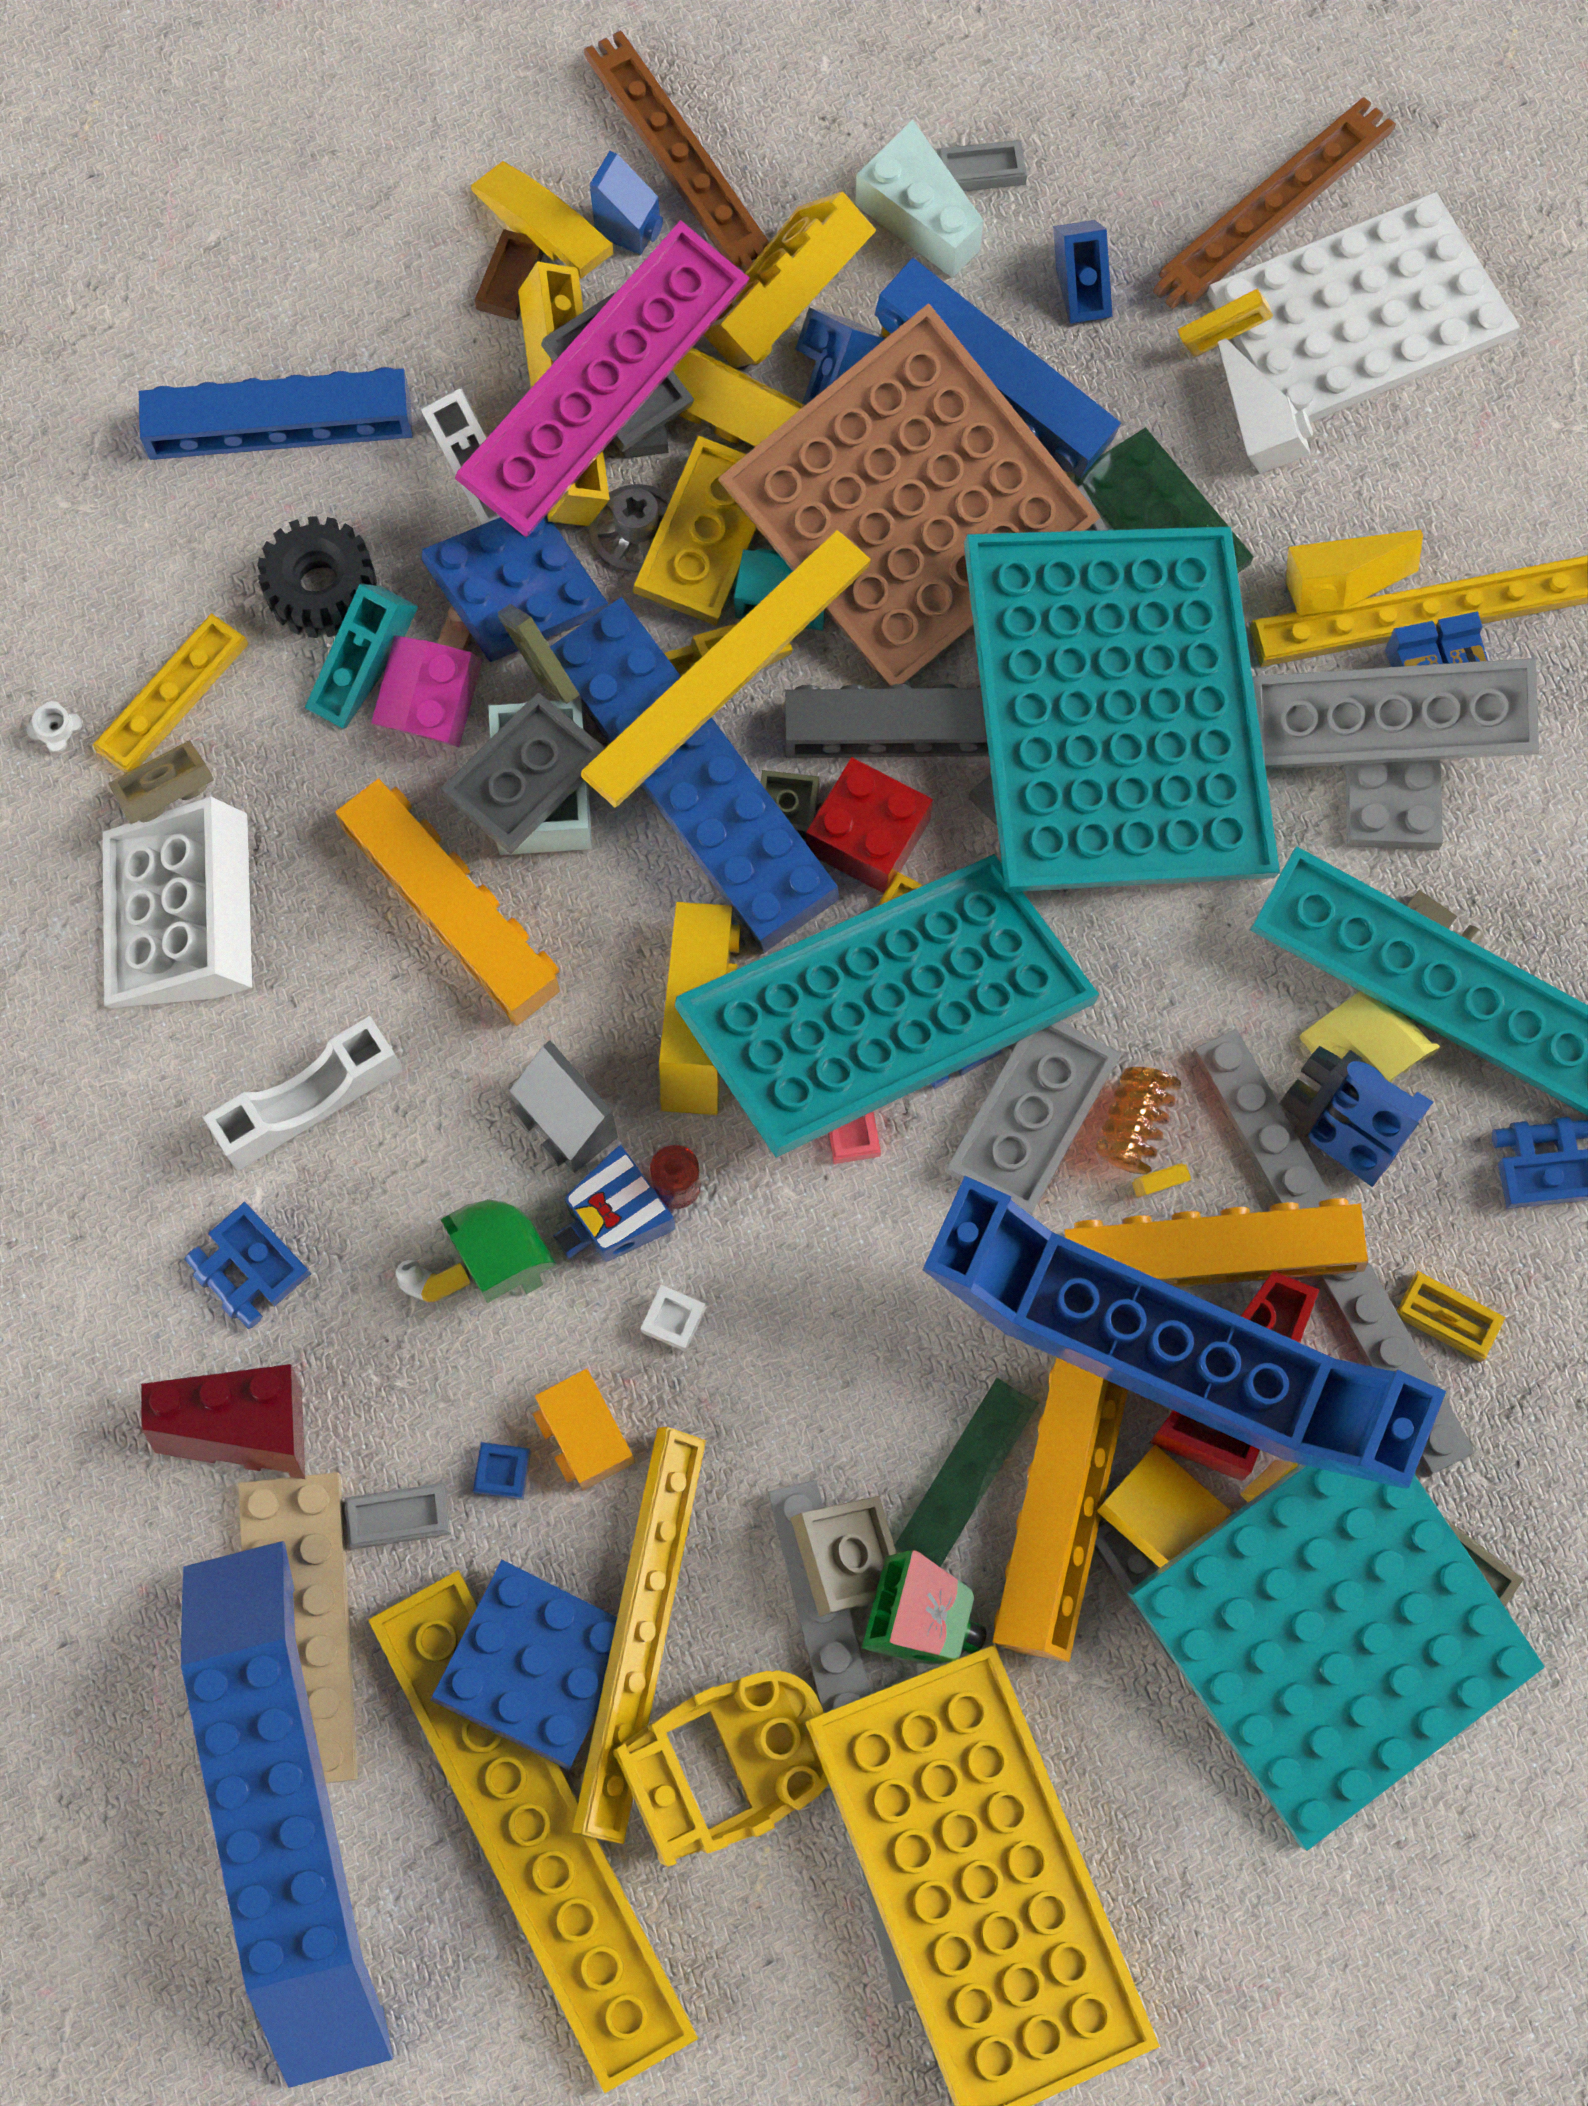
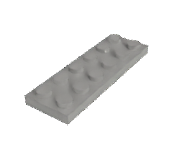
(1398, 713)

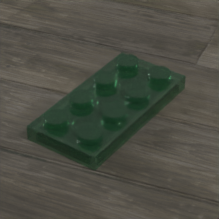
(1145, 489)

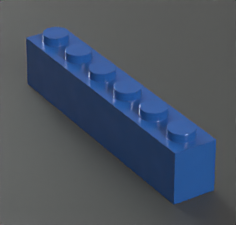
(1053, 408)
(275, 413)

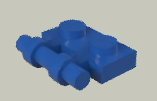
(1546, 1177)
(258, 1254)

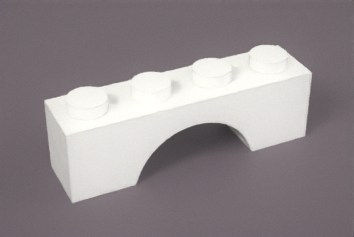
(268, 1118)

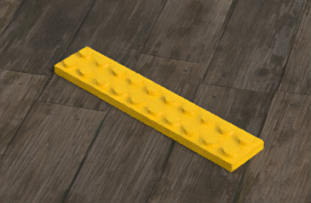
(551, 1877)

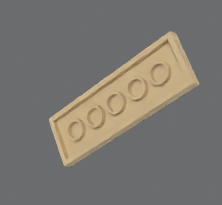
(311, 1523)

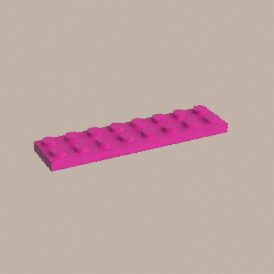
(602, 379)

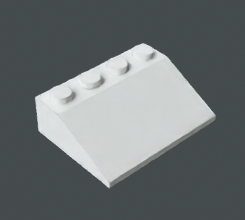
(177, 906)

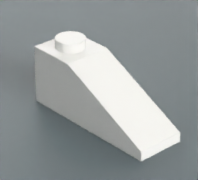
(1267, 418)
(459, 437)

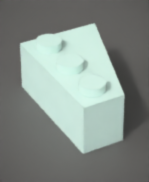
(920, 201)

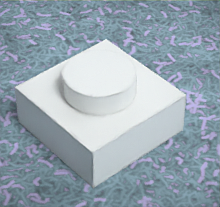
(673, 1318)

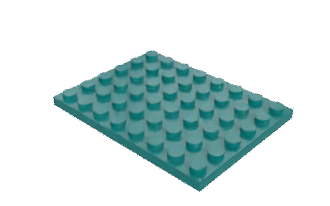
(1119, 708)

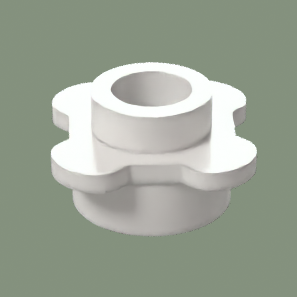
(51, 714)

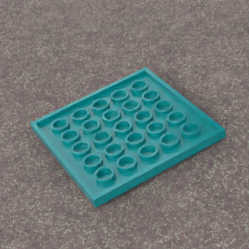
(1335, 1639)

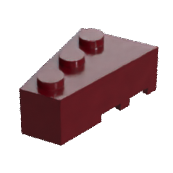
(229, 1418)

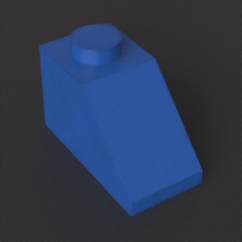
(624, 205)
(1083, 270)

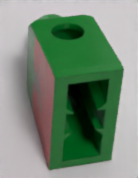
(921, 1612)

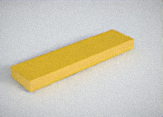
(170, 694)

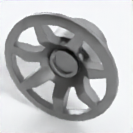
(634, 521)

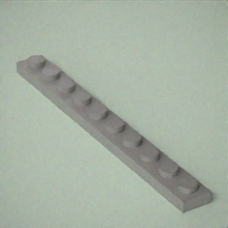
(1293, 1178)
(833, 1662)

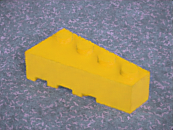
(789, 276)
(698, 955)

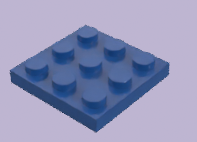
(502, 567)
(530, 1665)

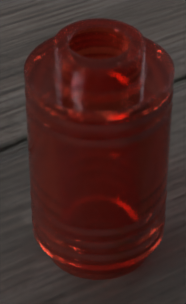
(676, 1190)

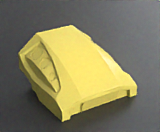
(1374, 1033)

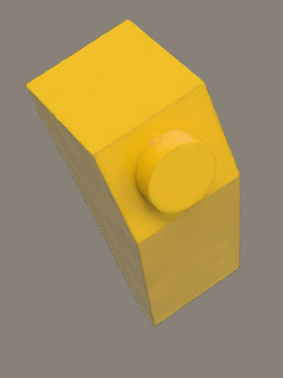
(1349, 570)

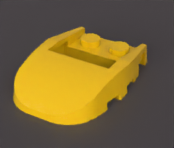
(769, 1749)

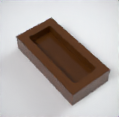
(506, 273)

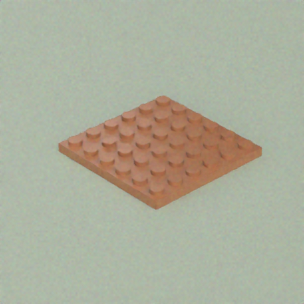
(905, 466)

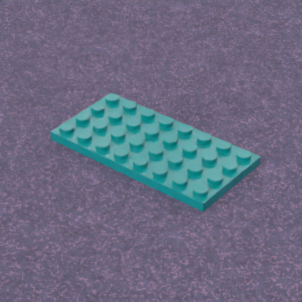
(884, 1004)

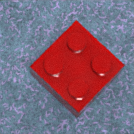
(869, 825)

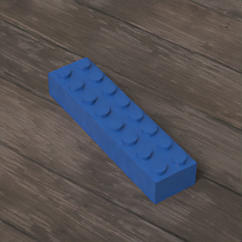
(703, 786)

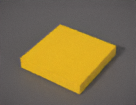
(1162, 1508)

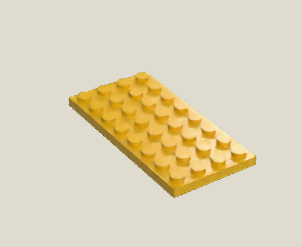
(981, 1885)

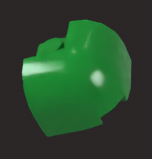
(498, 1247)

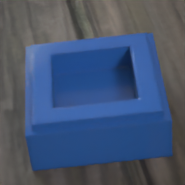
(502, 1471)

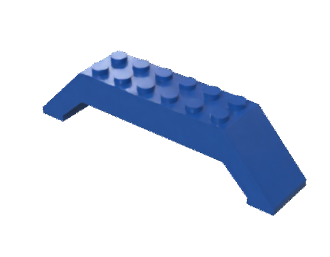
(1179, 1345)
(275, 1818)

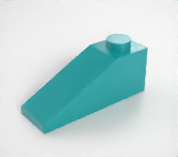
(359, 653)

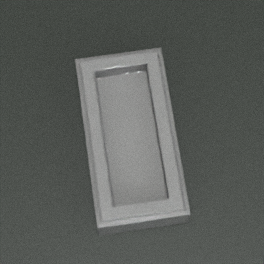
(986, 165)
(397, 1516)

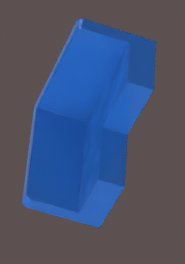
(835, 346)

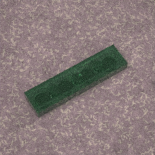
(967, 1472)

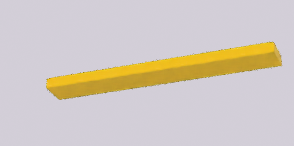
(1373, 619)
(725, 669)
(640, 1630)

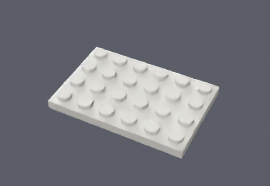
(1369, 308)

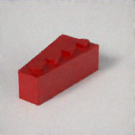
(1278, 1305)

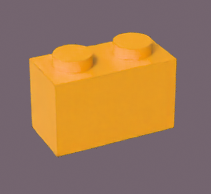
(584, 1430)

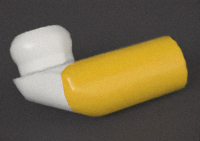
(427, 1284)

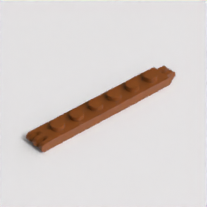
(677, 151)
(1272, 204)

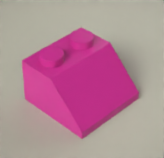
(427, 690)

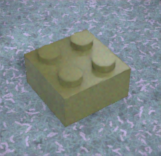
(794, 795)

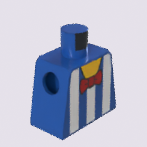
(613, 1210)

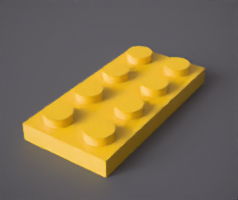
(698, 539)

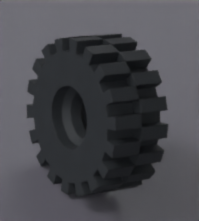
(305, 550)

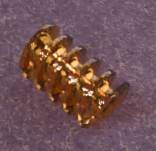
(1134, 1117)

